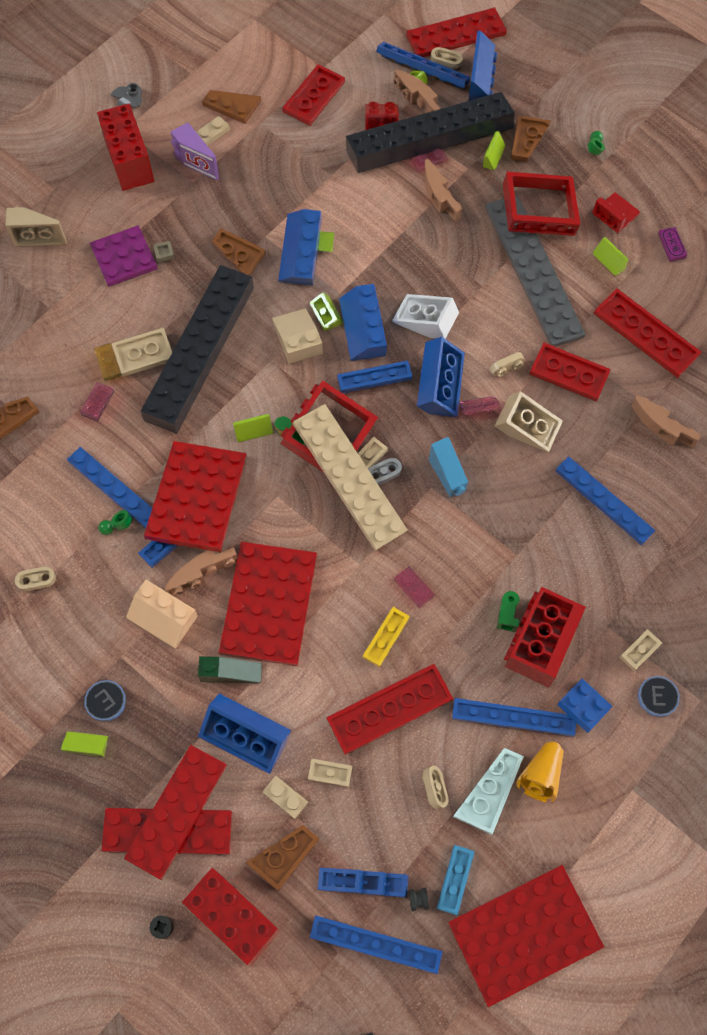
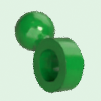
(595, 144)
(120, 521)

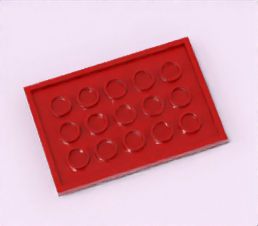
(196, 496)
(268, 604)
(525, 935)

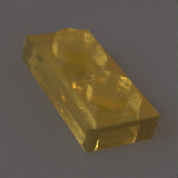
(107, 362)

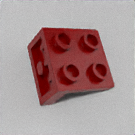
(380, 114)
(615, 212)

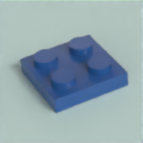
(584, 705)

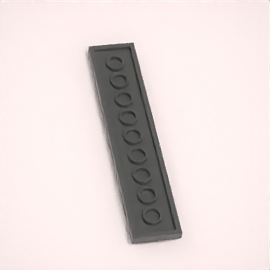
(537, 278)

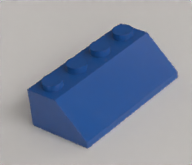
(482, 67)
(300, 247)
(363, 323)
(441, 378)
(244, 733)

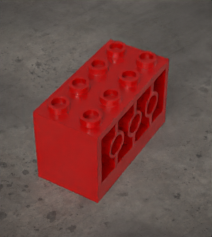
(126, 147)
(545, 636)
(231, 917)

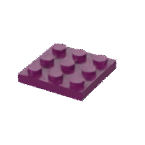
(123, 256)

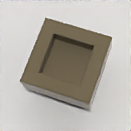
(163, 251)

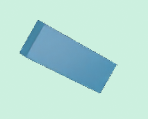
(455, 880)

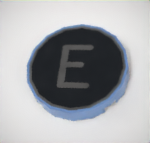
(658, 696)
(105, 700)

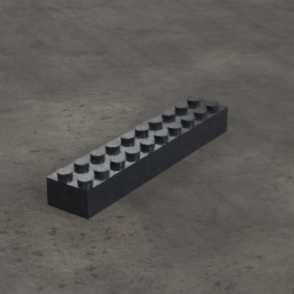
(429, 132)
(197, 349)

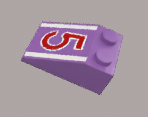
(193, 151)

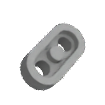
(382, 470)

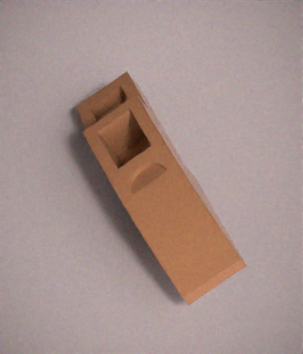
(416, 91)
(437, 190)
(657, 420)
(192, 572)

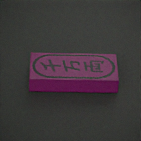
(672, 244)

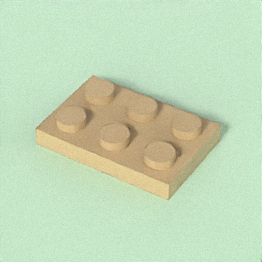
(142, 352)

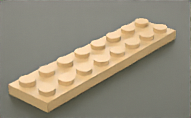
(350, 477)

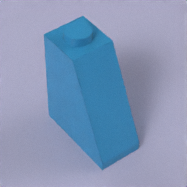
(448, 467)

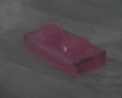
(436, 156)
(97, 401)
(484, 404)
(414, 587)

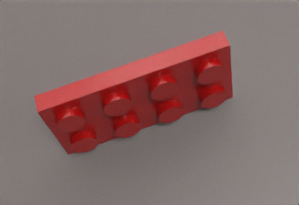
(313, 95)
(570, 371)

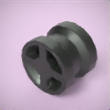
(418, 899)
(164, 929)

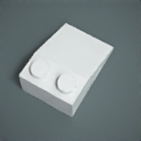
(427, 315)

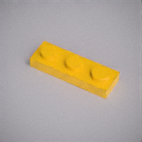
(386, 637)

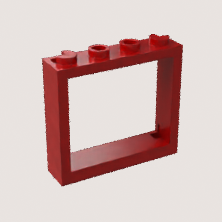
(541, 224)
(302, 451)

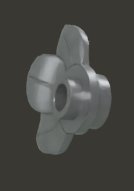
(128, 94)

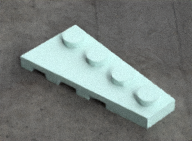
(488, 797)

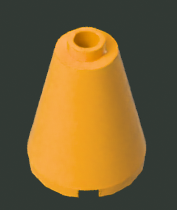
(543, 773)

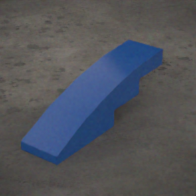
(363, 882)

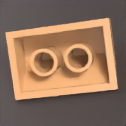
(161, 614)

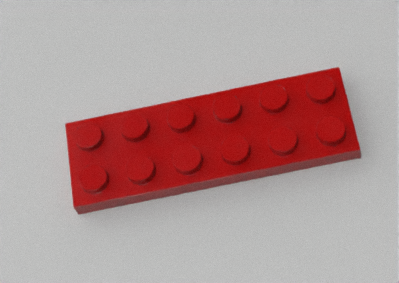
(456, 32)
(647, 333)
(389, 709)
(175, 812)
(208, 835)

